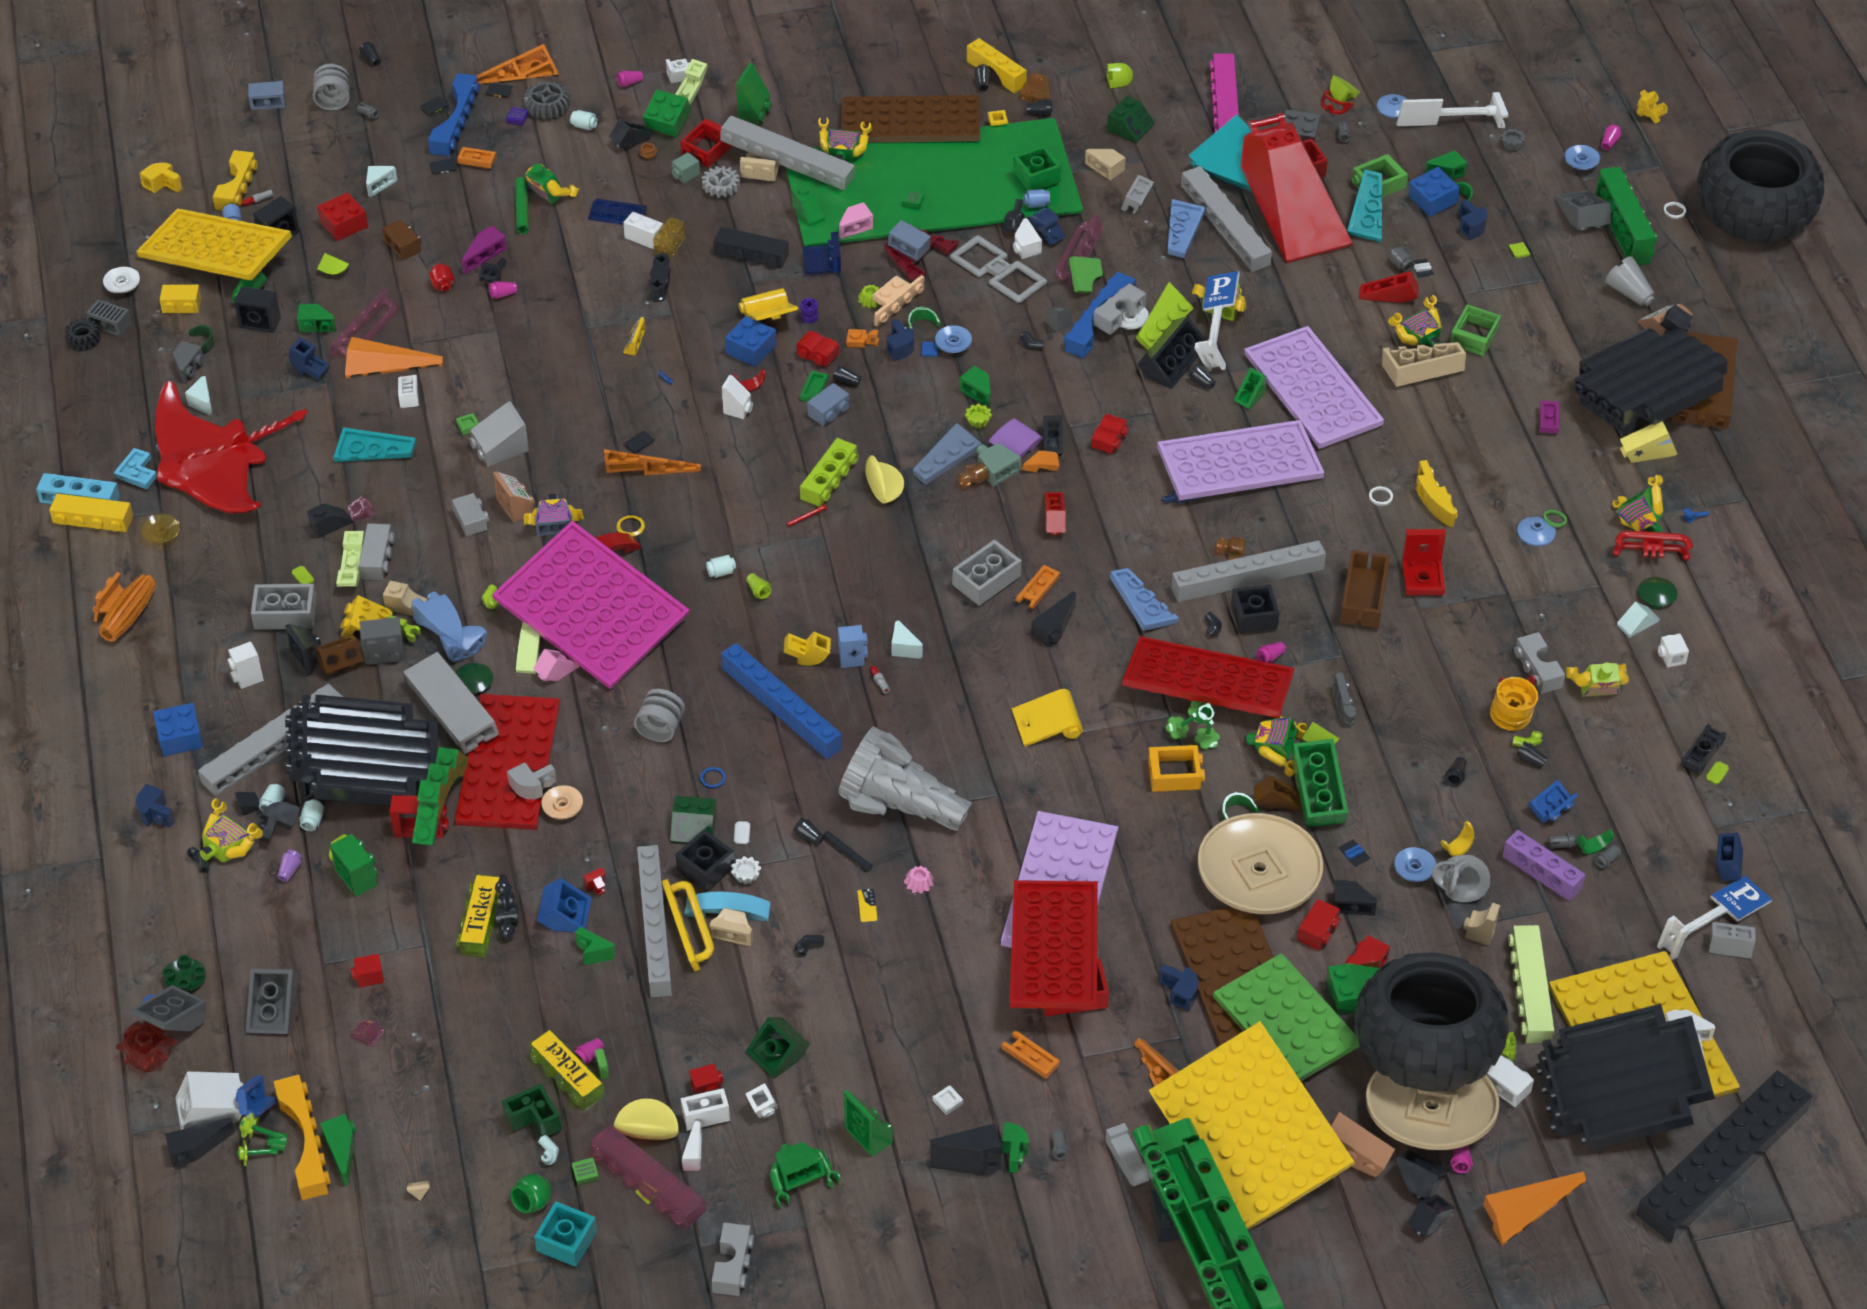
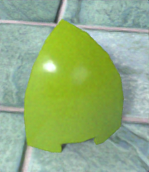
(1119, 75)
(1342, 90)
(332, 265)
(1318, 733)

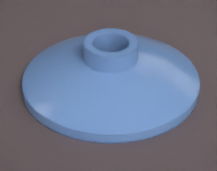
(1390, 105)
(1582, 157)
(953, 339)
(1536, 531)
(1414, 858)

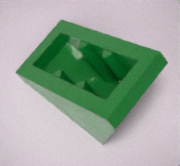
(1251, 389)

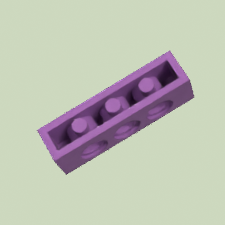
(1543, 865)

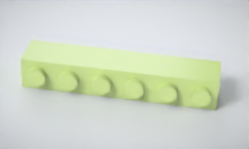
(1531, 983)

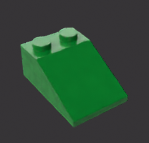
(752, 97)
(1345, 985)
(866, 1125)

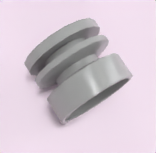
(331, 87)
(659, 715)

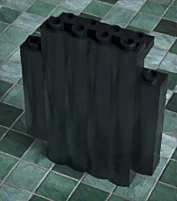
(1649, 378)
(358, 748)
(1624, 1077)

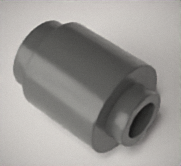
(1402, 259)

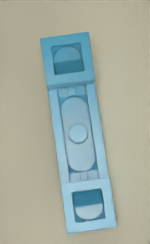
(714, 902)

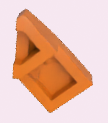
(1042, 459)

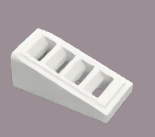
(408, 391)
(692, 1154)

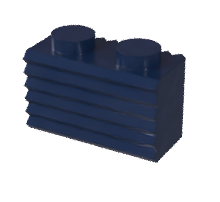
(1729, 856)

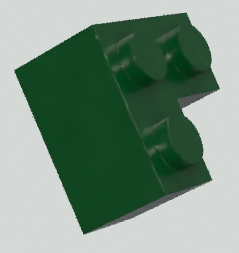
(532, 1107)

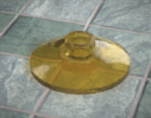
(160, 528)

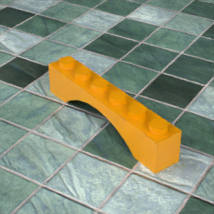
(309, 1172)

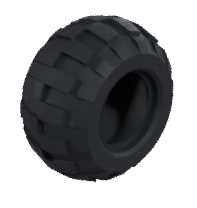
(1760, 185)
(1436, 991)

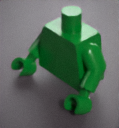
(797, 1166)

